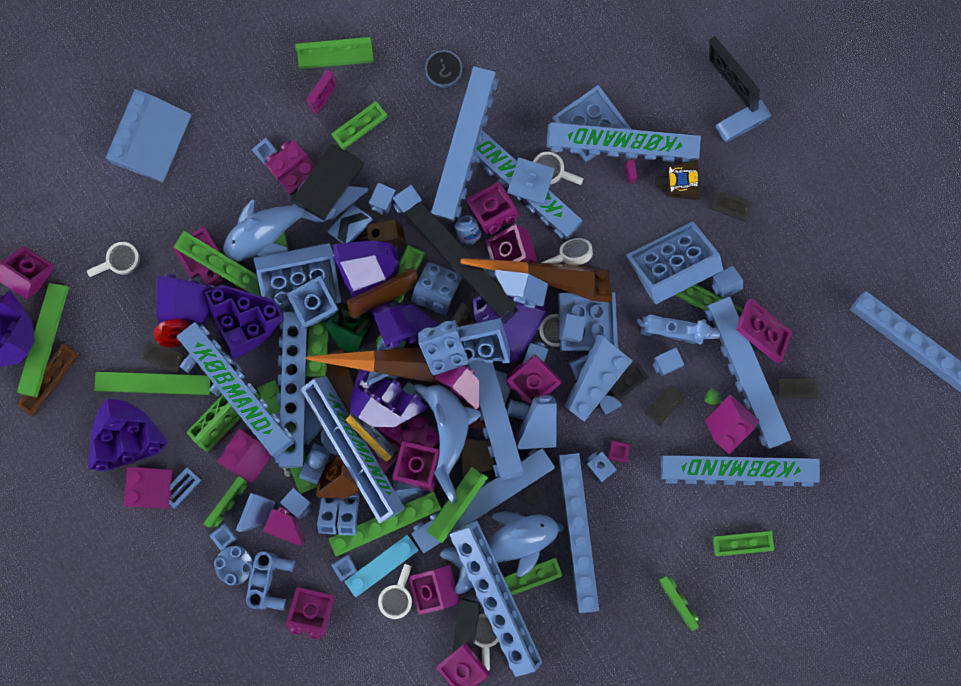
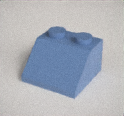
(523, 287)

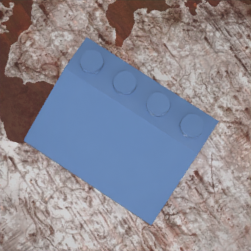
(148, 136)
(675, 262)
(291, 269)

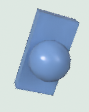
(315, 464)

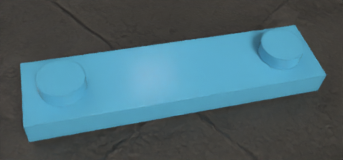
(381, 566)

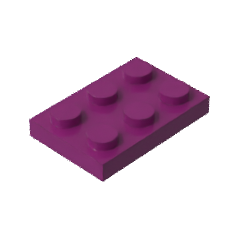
(764, 330)

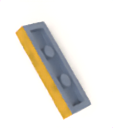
(371, 436)

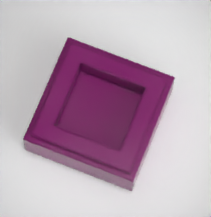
(631, 172)
(619, 451)

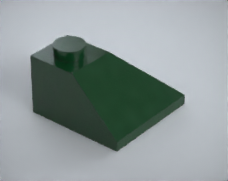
(348, 331)

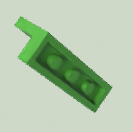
(334, 53)
(215, 429)
(452, 513)

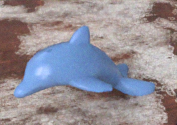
(258, 231)
(452, 427)
(518, 539)

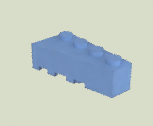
(485, 341)
(597, 377)

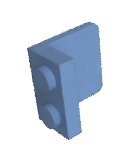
(436, 288)
(442, 347)

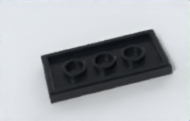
(734, 74)
(327, 182)

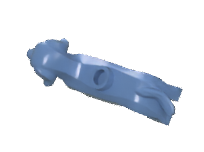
(677, 329)

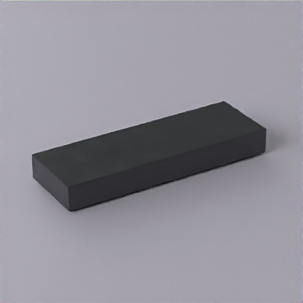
(466, 623)

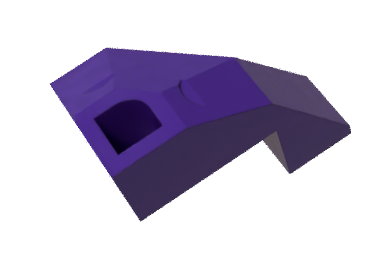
(366, 264)
(182, 300)
(242, 318)
(400, 323)
(518, 329)
(15, 331)
(383, 402)
(122, 436)

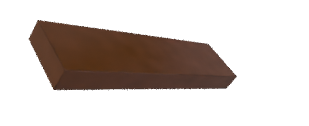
(382, 293)
(54, 372)

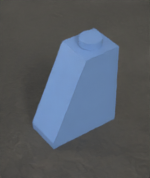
(539, 425)

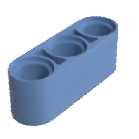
(742, 122)

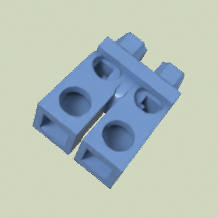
(347, 516)

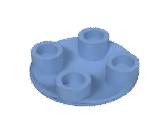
(233, 565)

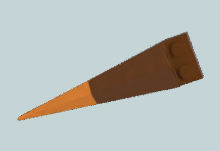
(577, 279)
(402, 363)

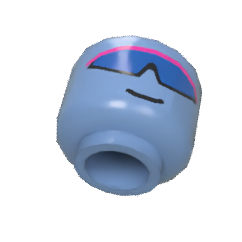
(467, 230)

